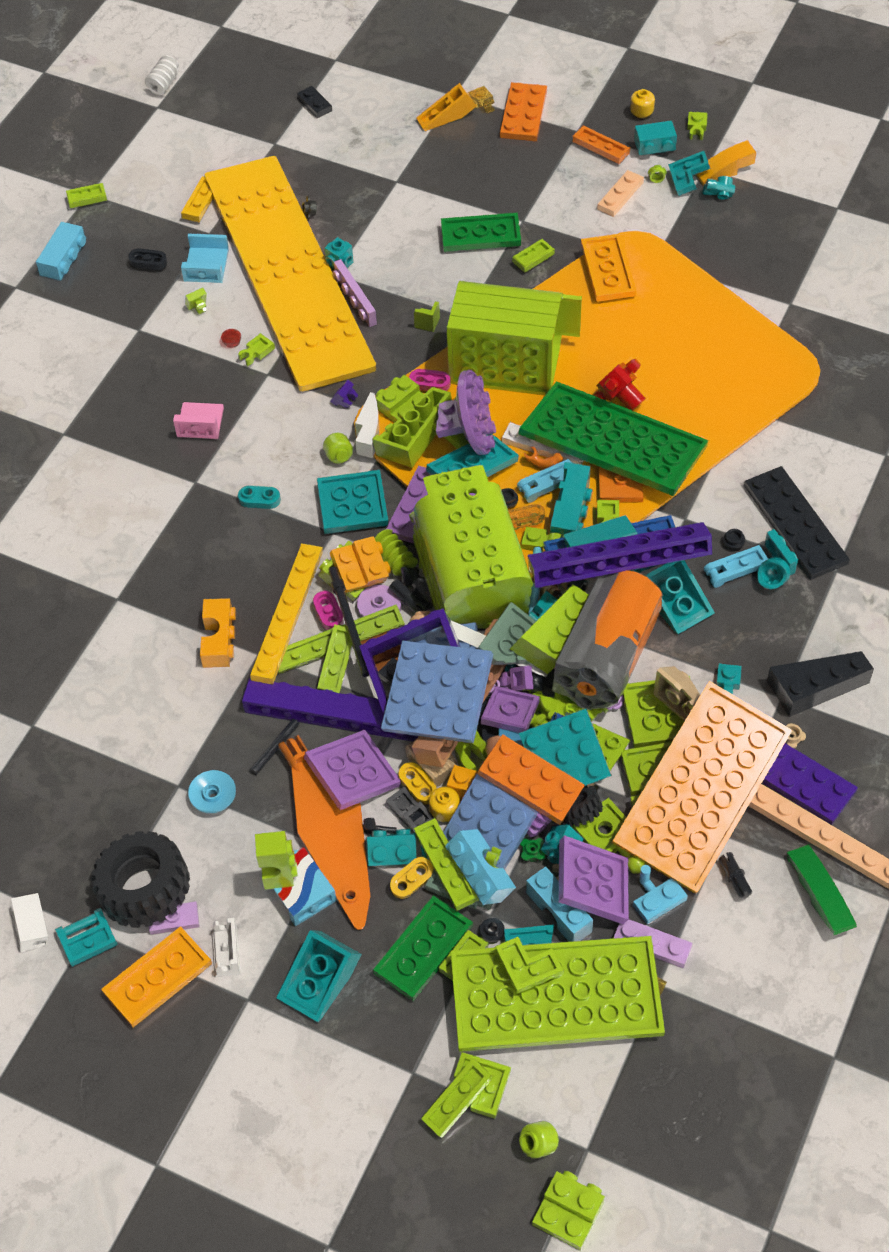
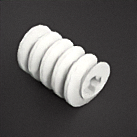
(162, 75)

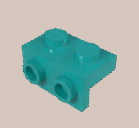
(391, 848)

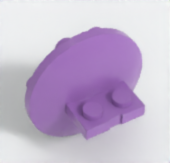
(468, 414)

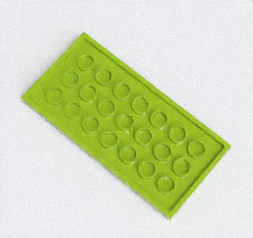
(602, 995)

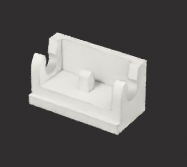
(29, 922)
(226, 948)

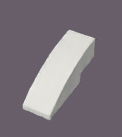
(367, 427)

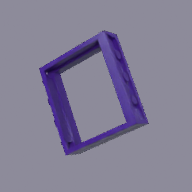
(396, 636)

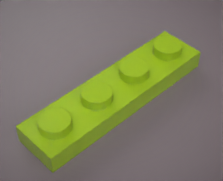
(456, 885)

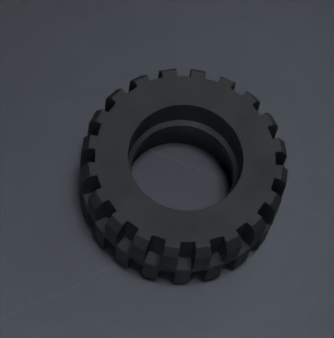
(149, 902)

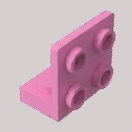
(199, 420)

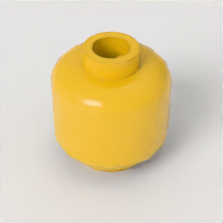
(642, 103)
(443, 803)

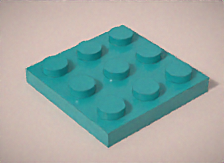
(352, 501)
(570, 746)

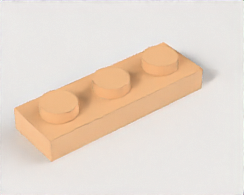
(620, 193)

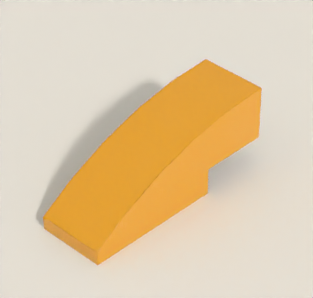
(729, 161)

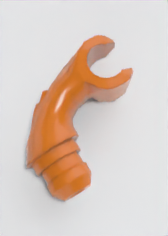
(543, 463)

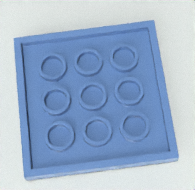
(437, 691)

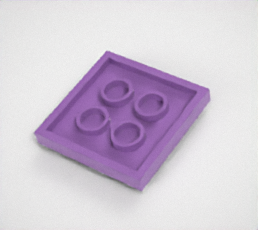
(352, 769)
(593, 880)

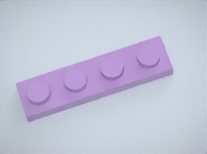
(355, 293)

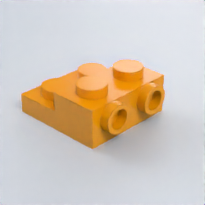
(361, 564)

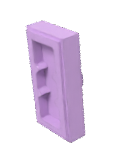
(185, 916)

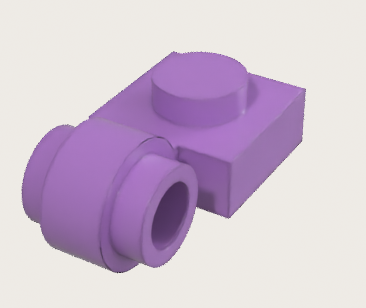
(517, 679)

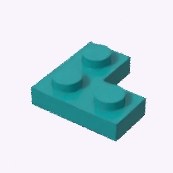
(684, 169)

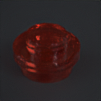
(231, 337)

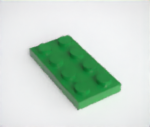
(480, 232)
(422, 948)

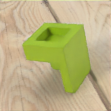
(427, 319)

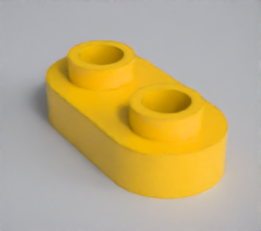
(417, 785)
(410, 877)

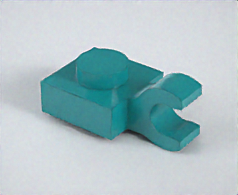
(729, 677)

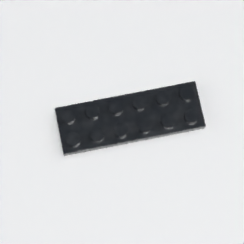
(796, 522)

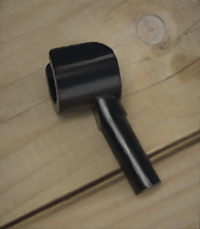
(370, 825)

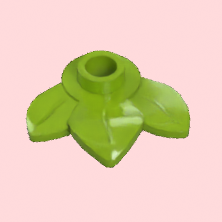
(558, 704)

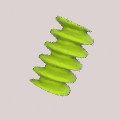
(395, 552)

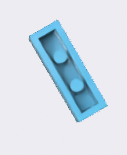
(61, 251)

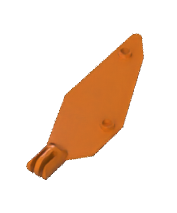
(330, 835)

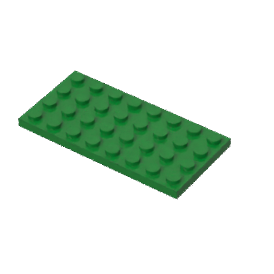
(614, 438)

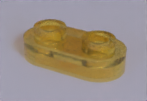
(527, 516)

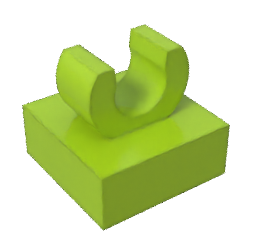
(196, 300)

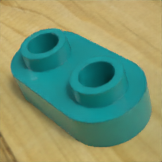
(258, 497)

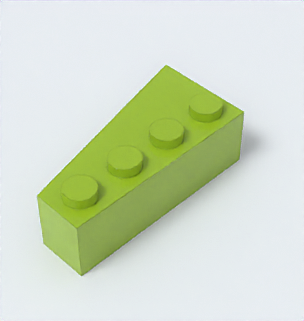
(413, 432)

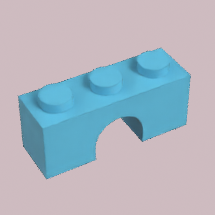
(489, 883)
(544, 891)

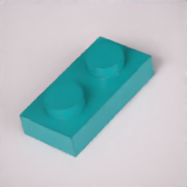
(777, 547)

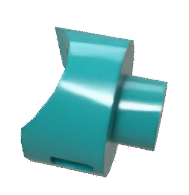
(773, 573)

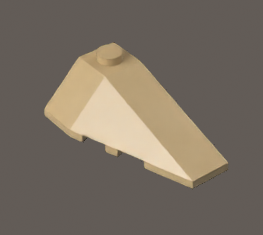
(676, 690)

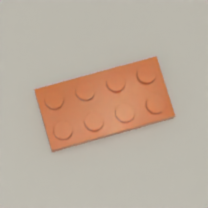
(523, 111)
(530, 779)

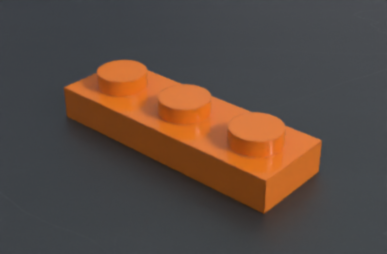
(601, 144)

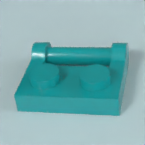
(88, 942)

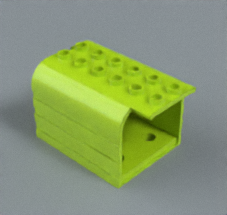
(509, 335)
(469, 547)

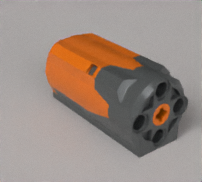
(607, 639)

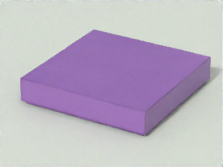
(510, 710)

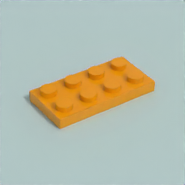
(608, 267)
(156, 976)

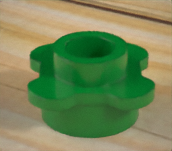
(529, 855)

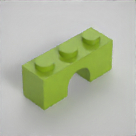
(276, 859)

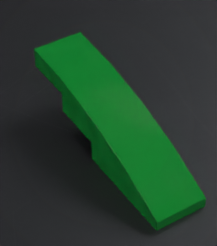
(821, 889)

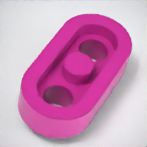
(430, 378)
(328, 612)

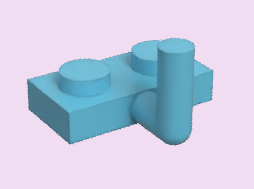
(658, 899)

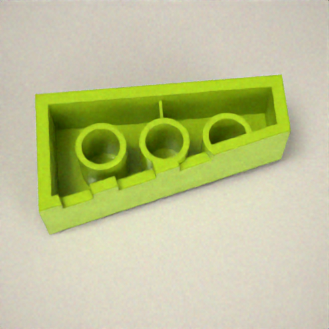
(548, 635)

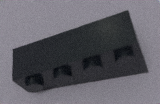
(818, 680)

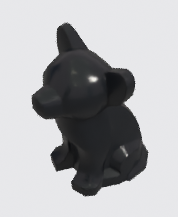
(411, 577)

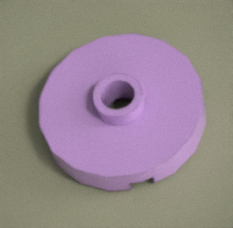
(370, 596)

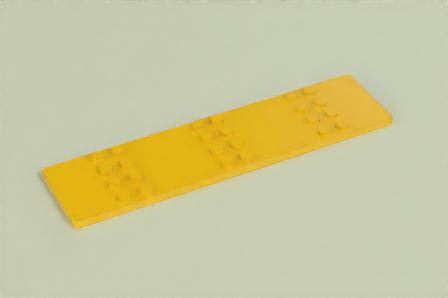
(290, 274)

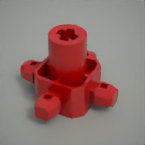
(619, 384)

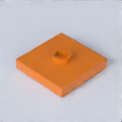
(617, 487)

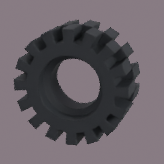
(584, 808)

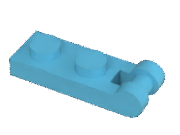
(545, 481)
(735, 565)

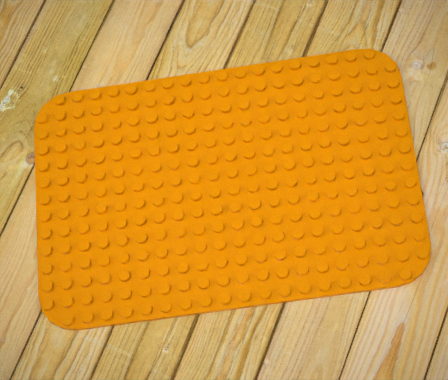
(703, 359)

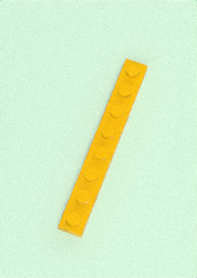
(286, 614)

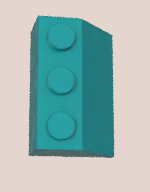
(603, 531)

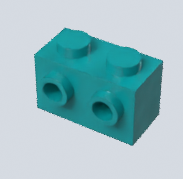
(655, 137)

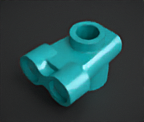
(722, 187)

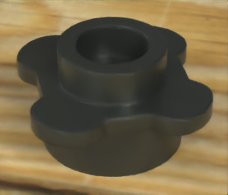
(309, 207)

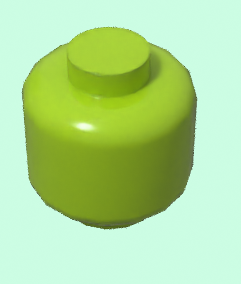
(337, 448)
(539, 1139)

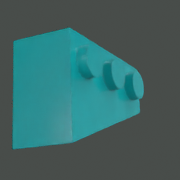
(572, 499)

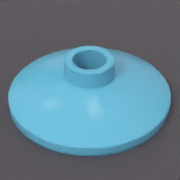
(212, 783)

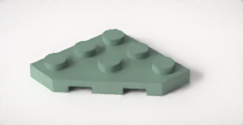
(504, 635)

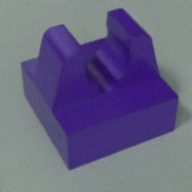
(343, 393)

